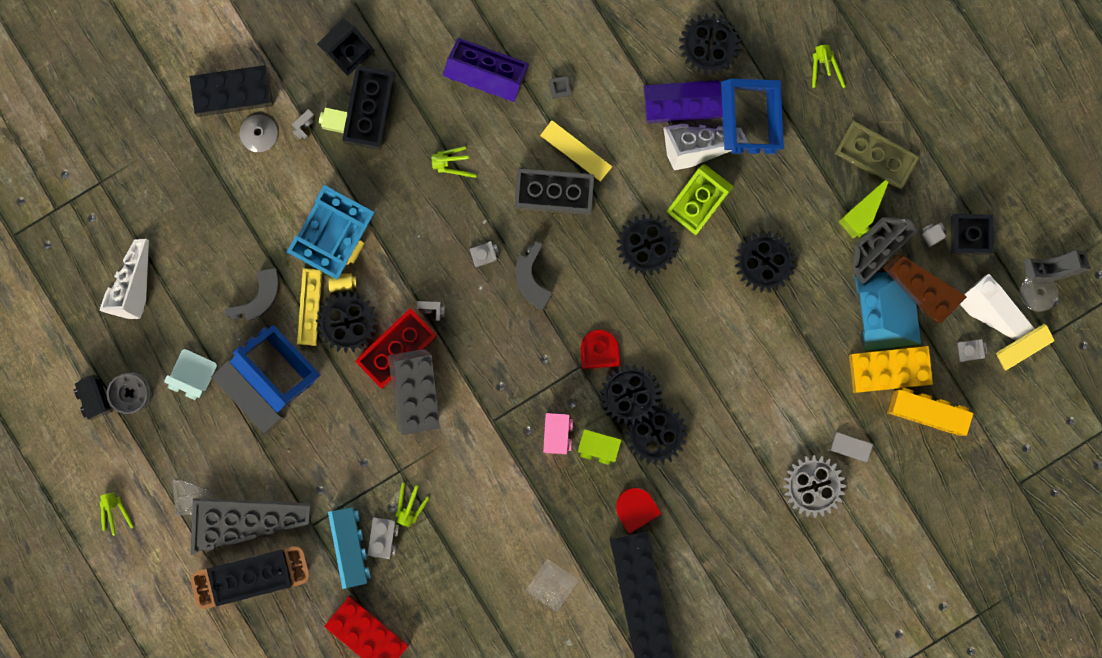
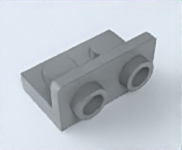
(382, 538)

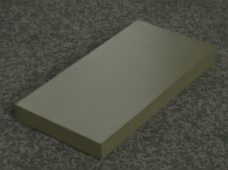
(876, 155)

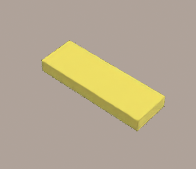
(1025, 347)

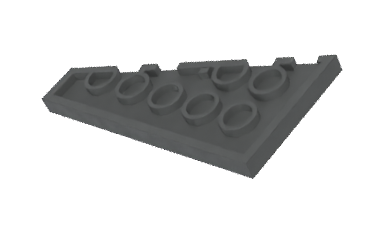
(233, 521)

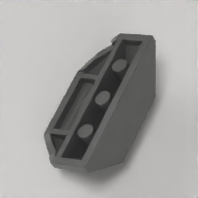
(880, 245)

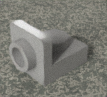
(303, 121)
(484, 254)
(428, 307)
(971, 350)

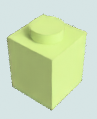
(333, 120)

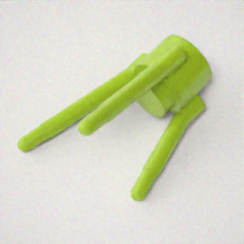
(825, 55)
(441, 159)
(107, 503)
(406, 516)

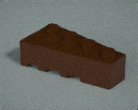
(926, 290)

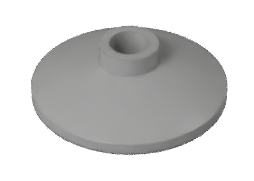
(267, 137)

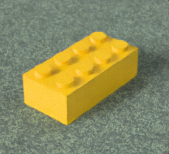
(890, 369)
(932, 413)

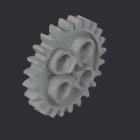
(809, 469)

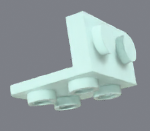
(191, 374)

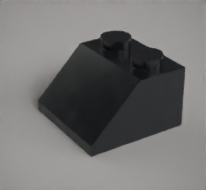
(345, 46)
(93, 397)

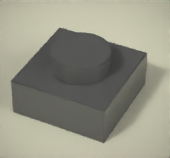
(560, 87)

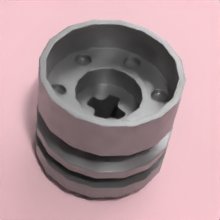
(118, 391)

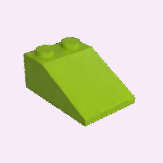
(700, 199)
(862, 215)

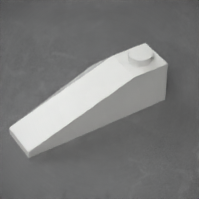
(695, 145)
(129, 291)
(995, 308)

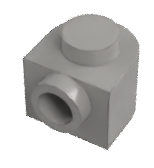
(934, 234)

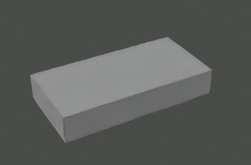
(851, 447)

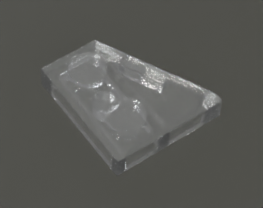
(184, 494)

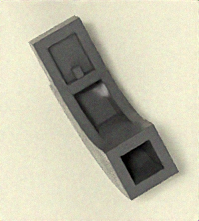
(1057, 268)
(528, 287)
(265, 299)

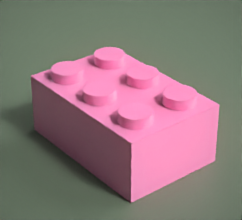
(556, 433)

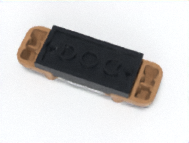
(250, 577)

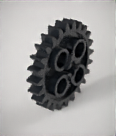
(726, 47)
(640, 228)
(775, 247)
(342, 304)
(636, 411)
(671, 426)

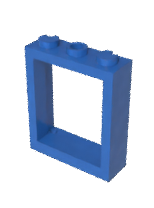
(774, 114)
(260, 381)

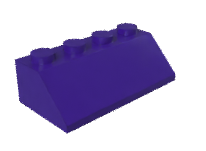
(485, 69)
(683, 101)

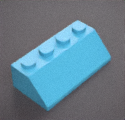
(348, 547)

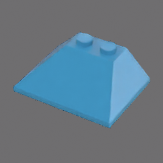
(331, 232)
(887, 314)

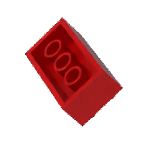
(405, 335)
(364, 632)

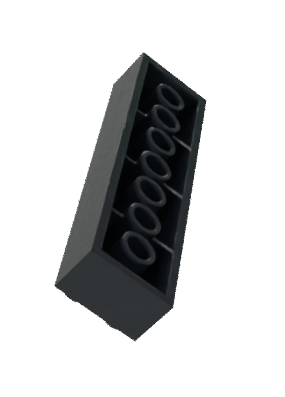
(641, 596)

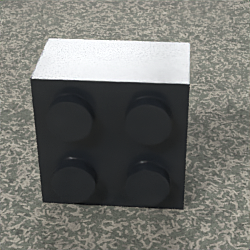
(971, 234)

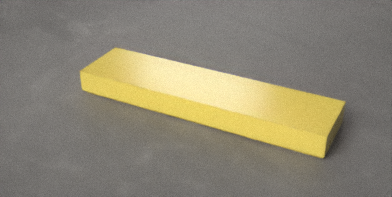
(576, 151)
(309, 306)

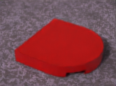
(599, 350)
(636, 508)

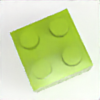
(598, 446)

